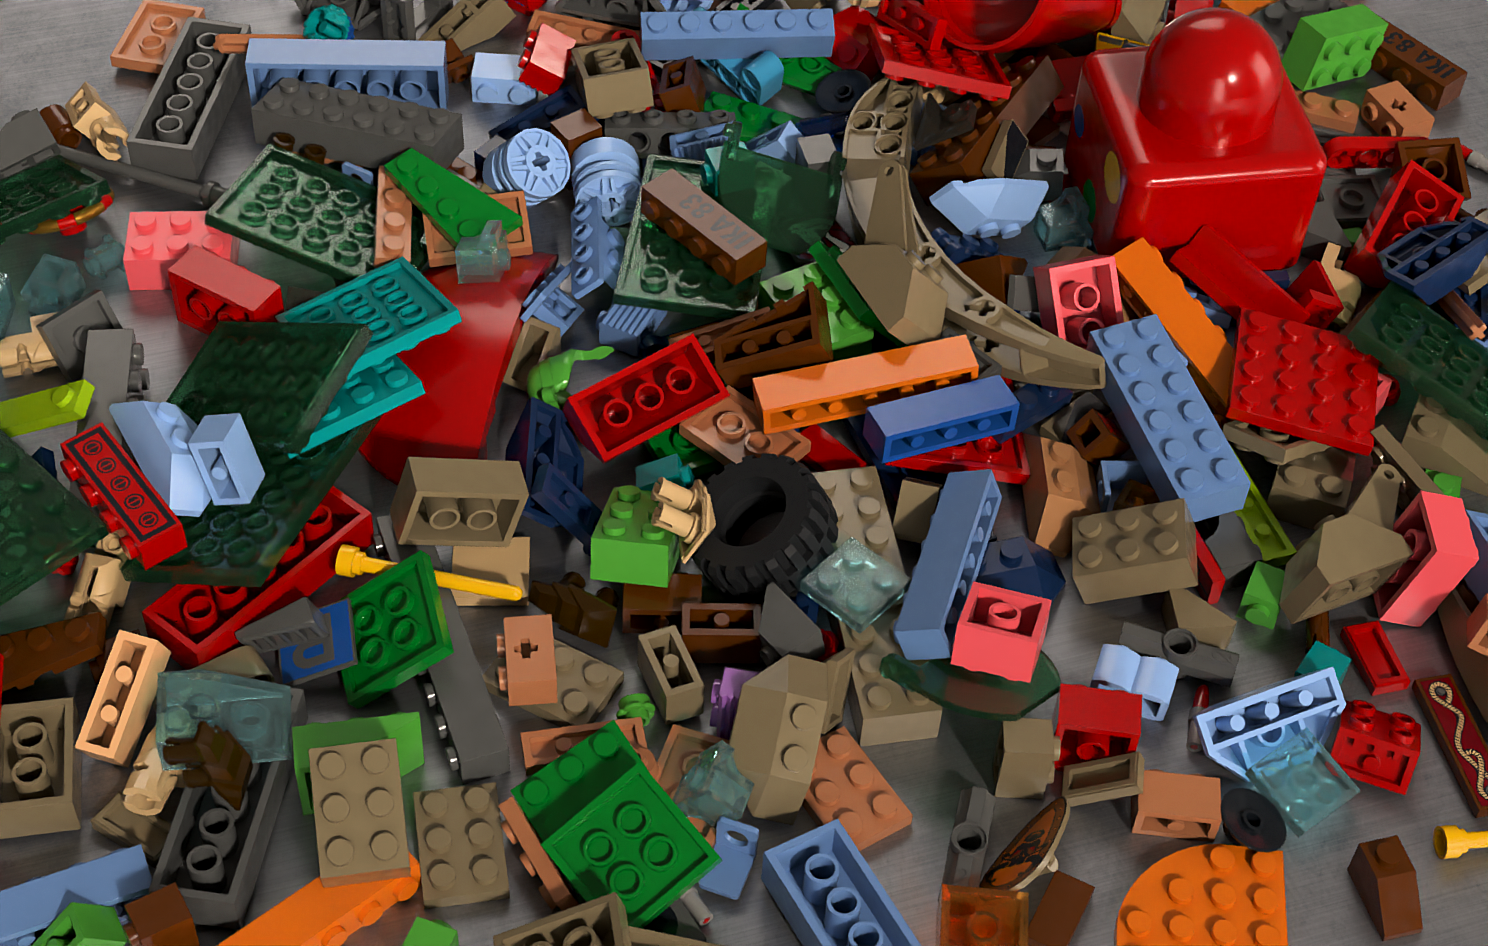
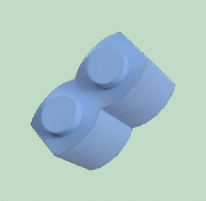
(1127, 671)

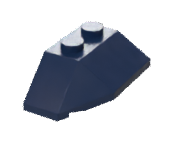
(1435, 257)
(542, 439)
(1021, 567)

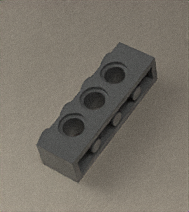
(656, 124)

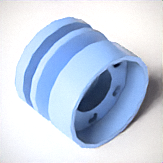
(530, 163)
(612, 173)

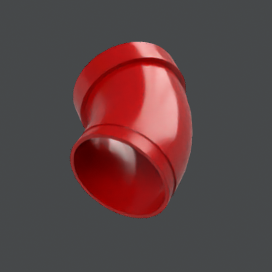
(1019, 24)

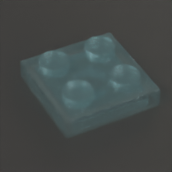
(855, 585)
(1302, 782)

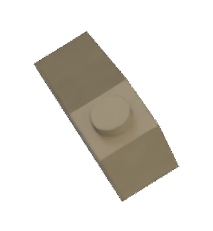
(471, 22)

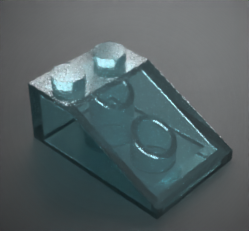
(248, 708)

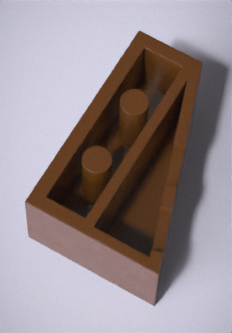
(780, 341)

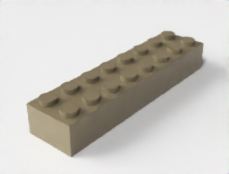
(879, 707)

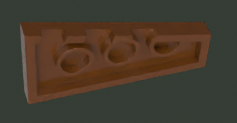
(50, 648)

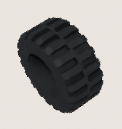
(789, 552)

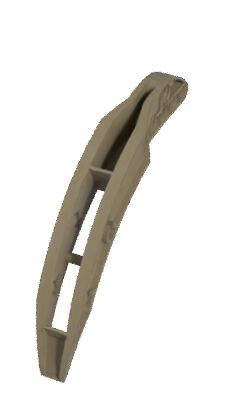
(884, 129)

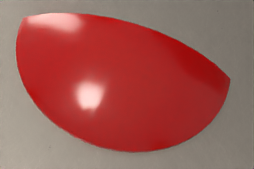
(458, 370)

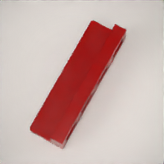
(1233, 278)

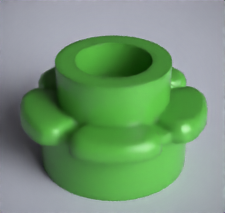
(636, 706)

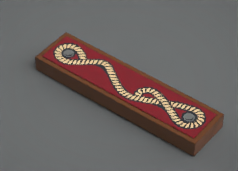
(1457, 737)

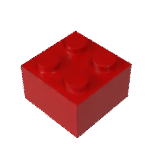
(1095, 723)

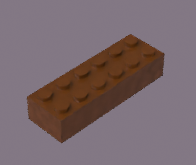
(963, 156)

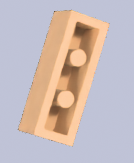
(123, 699)

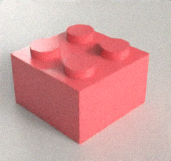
(1001, 632)

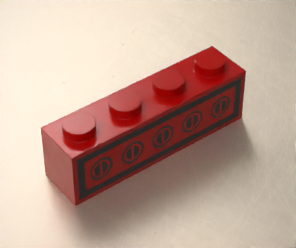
(123, 496)

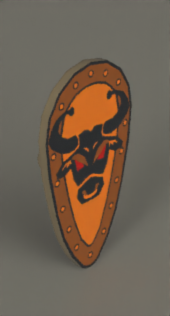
(1030, 851)

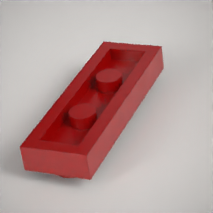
(914, 21)

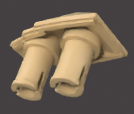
(683, 513)

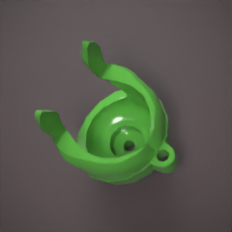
(551, 376)

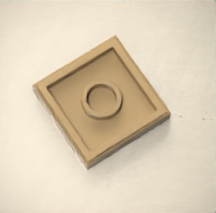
(495, 564)

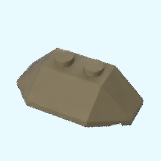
(779, 734)

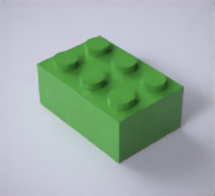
(1333, 46)
(848, 334)
(628, 545)

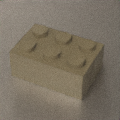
(612, 78)
(458, 502)
(1134, 551)
(40, 768)
(359, 813)

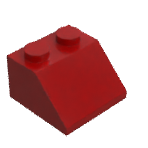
(851, 44)

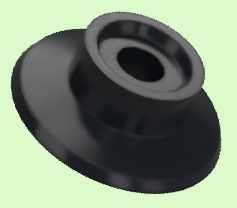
(842, 90)
(1252, 821)

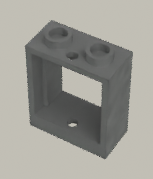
(404, 22)

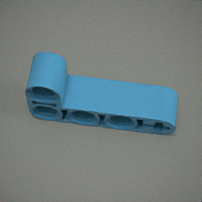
(751, 78)

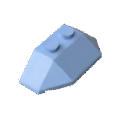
(990, 205)
(159, 442)
(1259, 721)

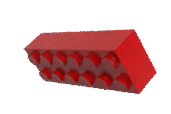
(202, 619)

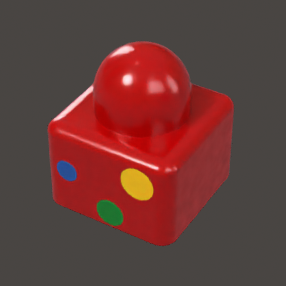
(1195, 138)

